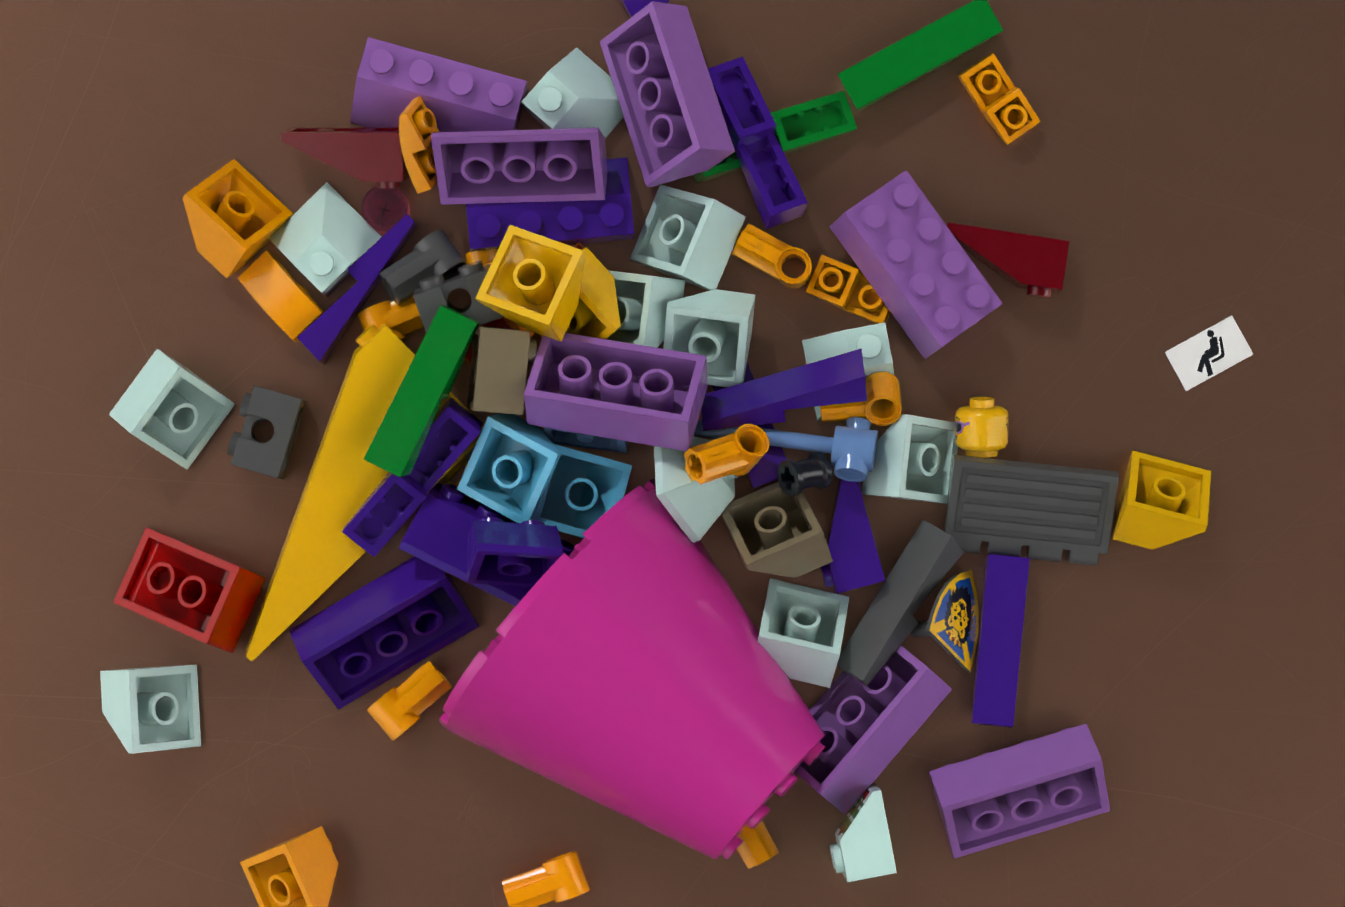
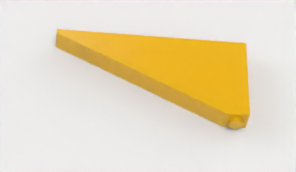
(337, 486)

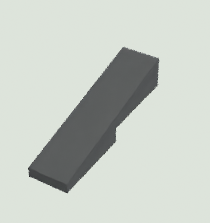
(891, 613)

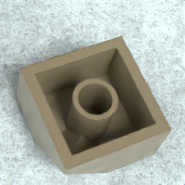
(499, 369)
(776, 533)

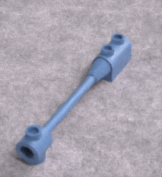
(850, 449)

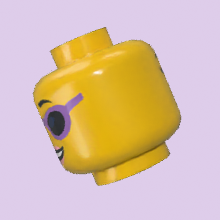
(981, 427)

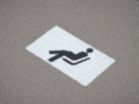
(1209, 353)

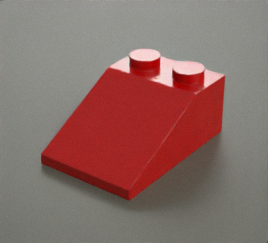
(189, 590)

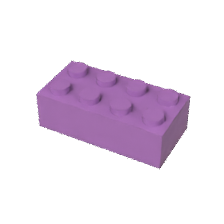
(915, 264)
(617, 390)

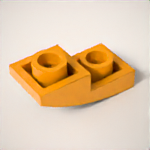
(998, 98)
(415, 133)
(847, 290)
(280, 295)

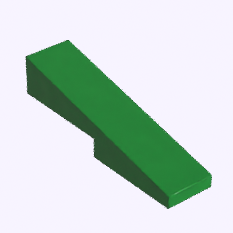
(920, 53)
(799, 128)
(422, 391)

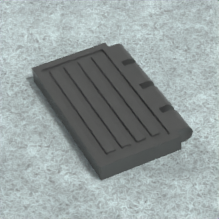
(1031, 507)

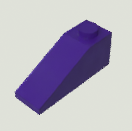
(851, 543)

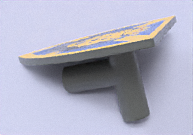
(954, 619)

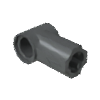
(429, 257)

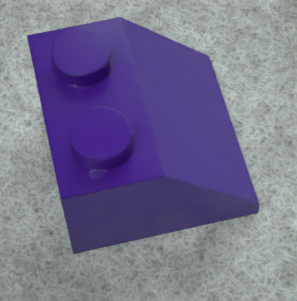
(511, 551)

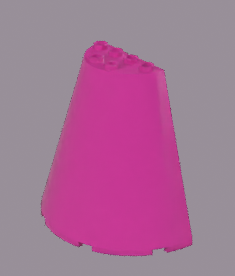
(641, 685)

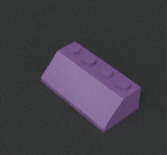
(456, 93)
(666, 94)
(520, 166)
(869, 725)
(1020, 790)

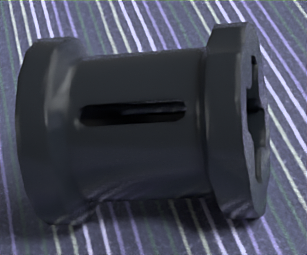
(804, 474)

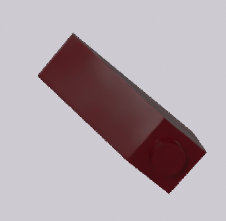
(362, 152)
(1020, 258)

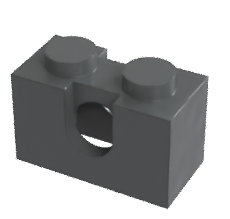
(435, 292)
(284, 414)

